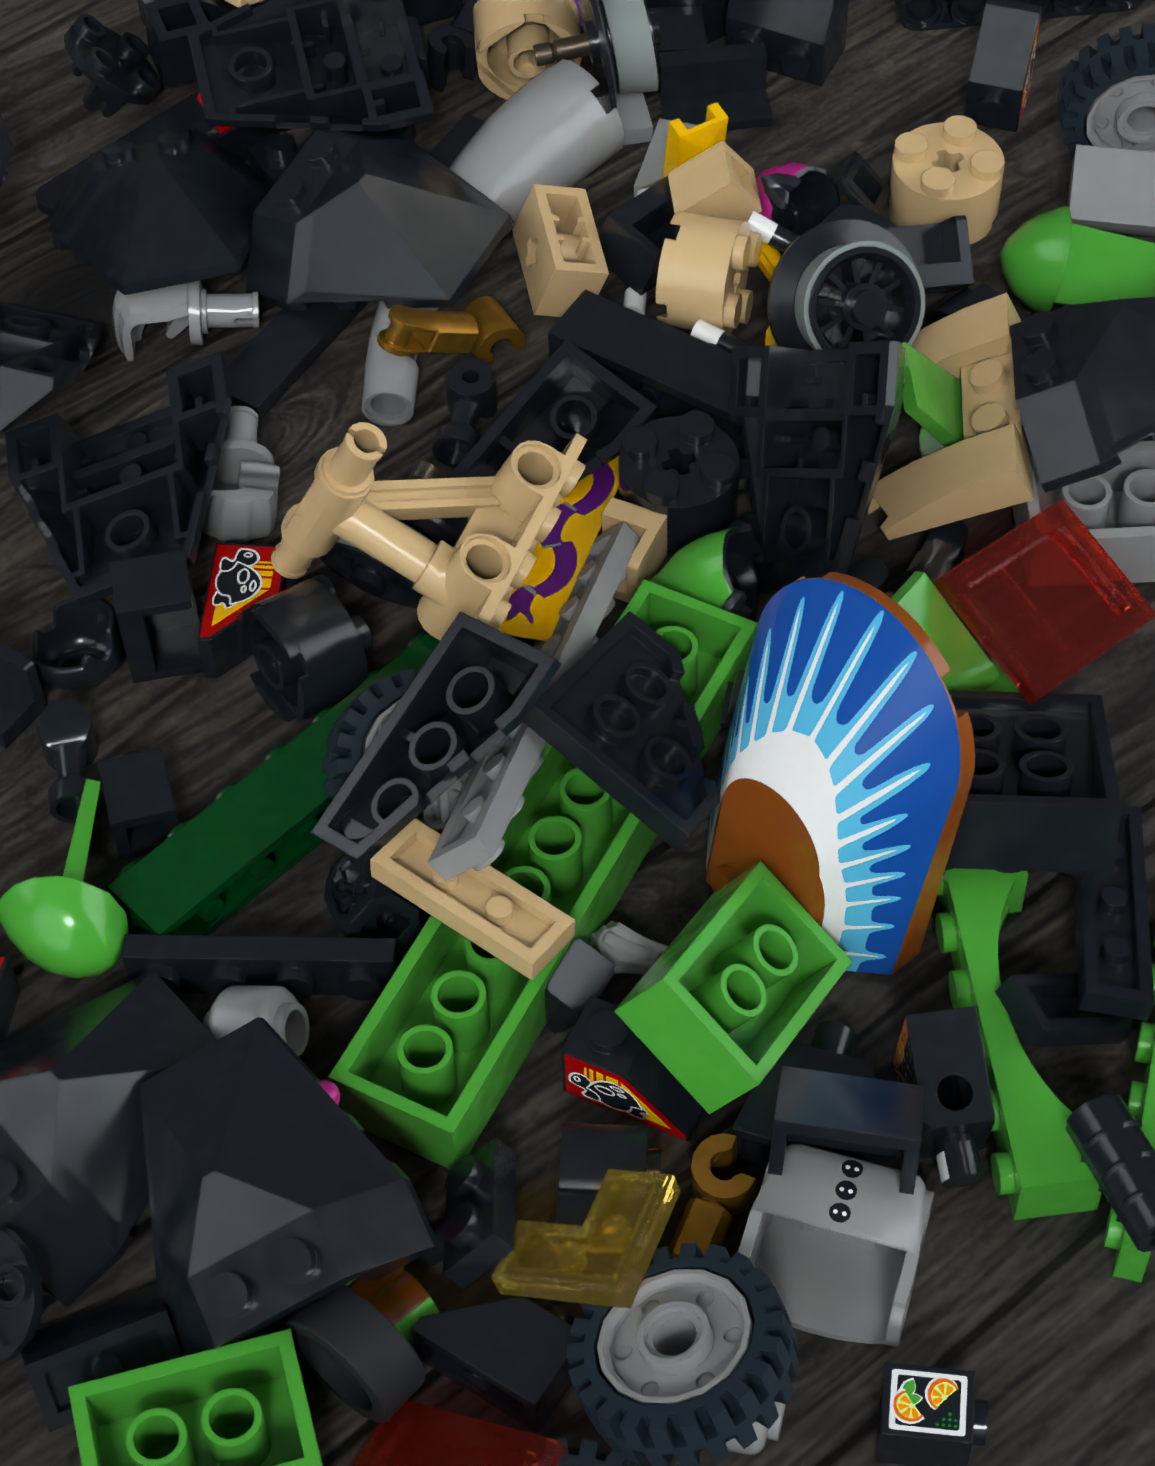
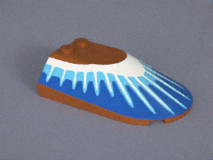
(844, 767)

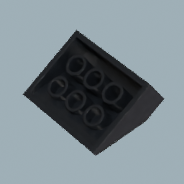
(1039, 785)

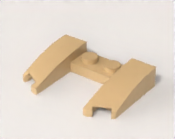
(994, 459)

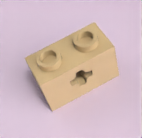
(558, 248)

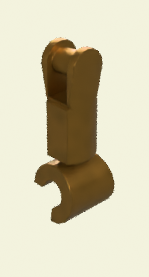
(450, 331)
(715, 1200)

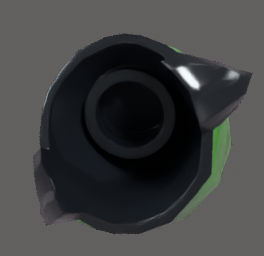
(718, 570)

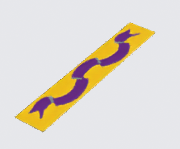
(561, 557)

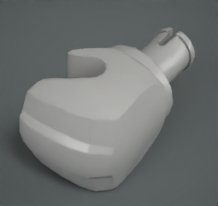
(180, 307)
(244, 484)

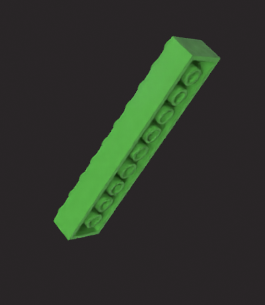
(459, 1018)

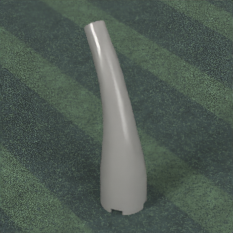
(541, 136)

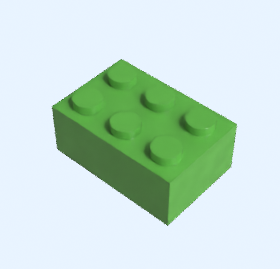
(734, 988)
(201, 1410)

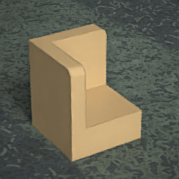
(715, 185)
(651, 548)

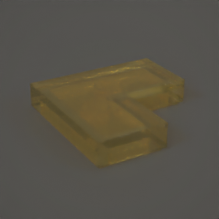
(603, 1257)

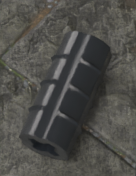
(1120, 1162)

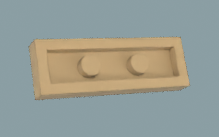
(476, 904)

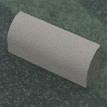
(1113, 190)

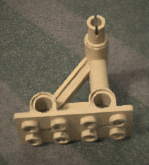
(491, 555)

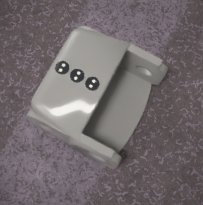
(839, 1243)

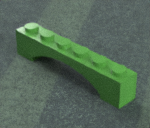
(1034, 1152)

